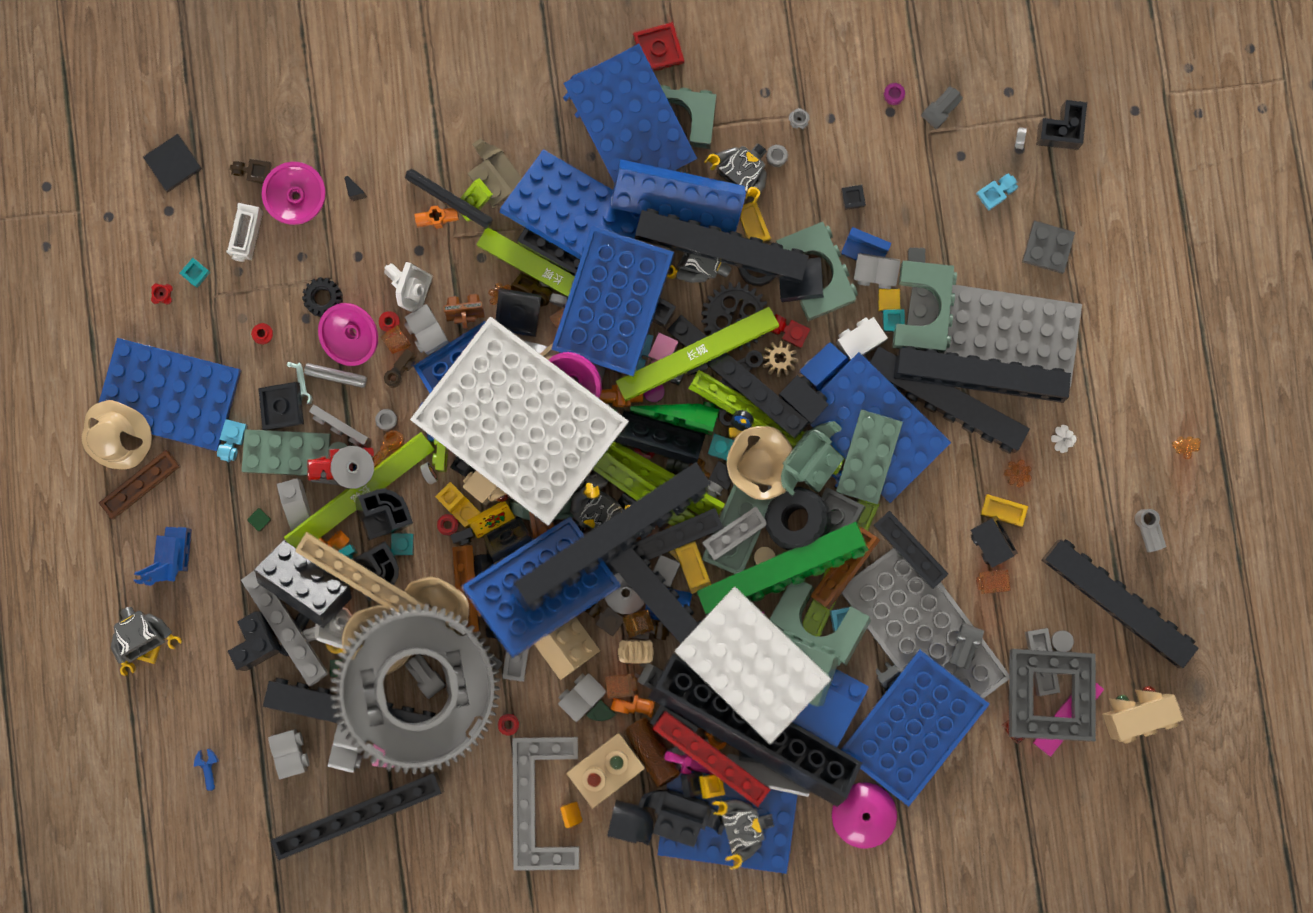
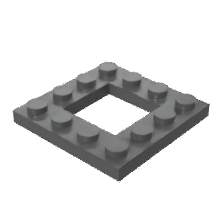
(1083, 671)

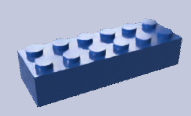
(679, 194)

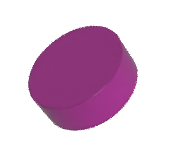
(894, 94)
(655, 394)

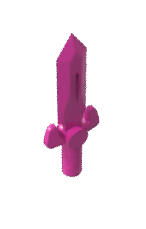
(685, 761)

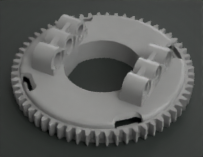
(362, 694)

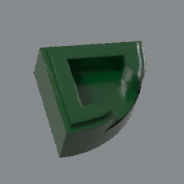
(600, 712)

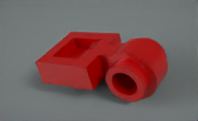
(794, 333)

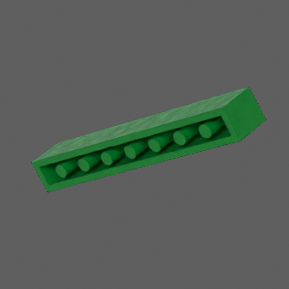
(789, 567)

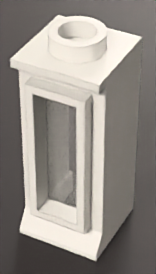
(244, 232)

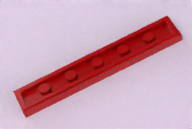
(711, 758)

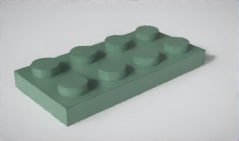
(282, 451)
(869, 456)
(736, 506)

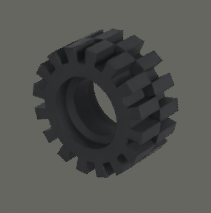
(313, 288)

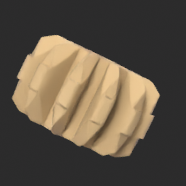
(777, 352)
(635, 651)

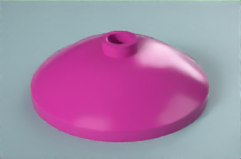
(287, 181)
(340, 341)
(582, 368)
(863, 799)

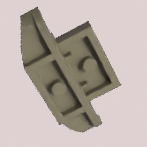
(495, 172)

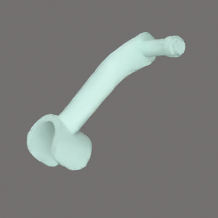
(300, 376)

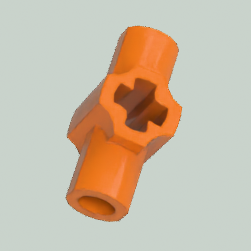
(426, 219)
(615, 397)

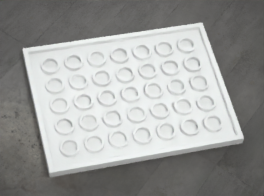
(519, 420)

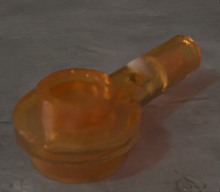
(392, 441)

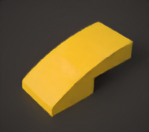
(457, 504)

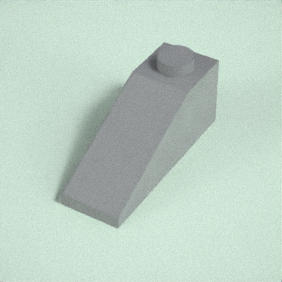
(294, 502)

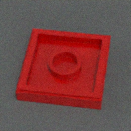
(660, 46)

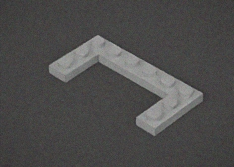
(525, 853)

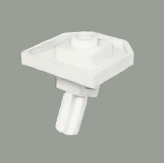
(410, 285)
(332, 632)

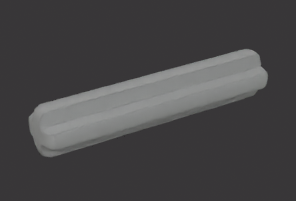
(335, 375)

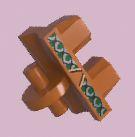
(464, 312)

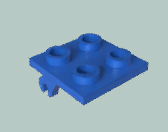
(165, 562)

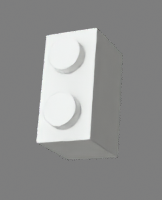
(861, 339)

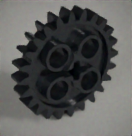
(717, 309)

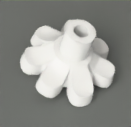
(1063, 438)

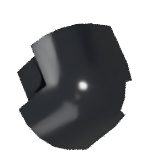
(382, 513)
(380, 561)
(631, 823)

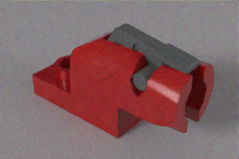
(319, 469)

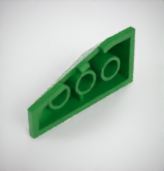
(690, 416)

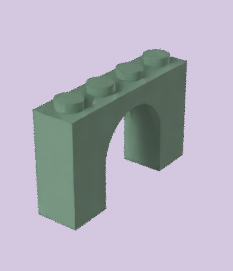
(701, 109)
(939, 281)
(839, 293)
(844, 640)
(823, 658)

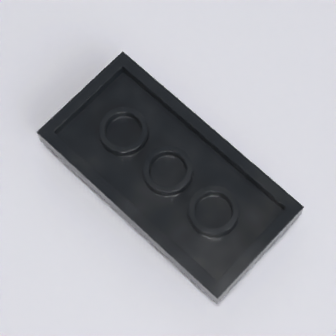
(661, 438)

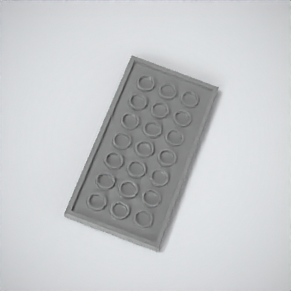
(1005, 326)
(914, 617)

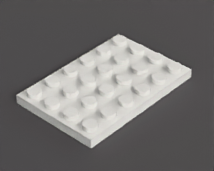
(752, 665)

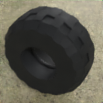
(784, 505)

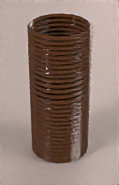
(648, 745)

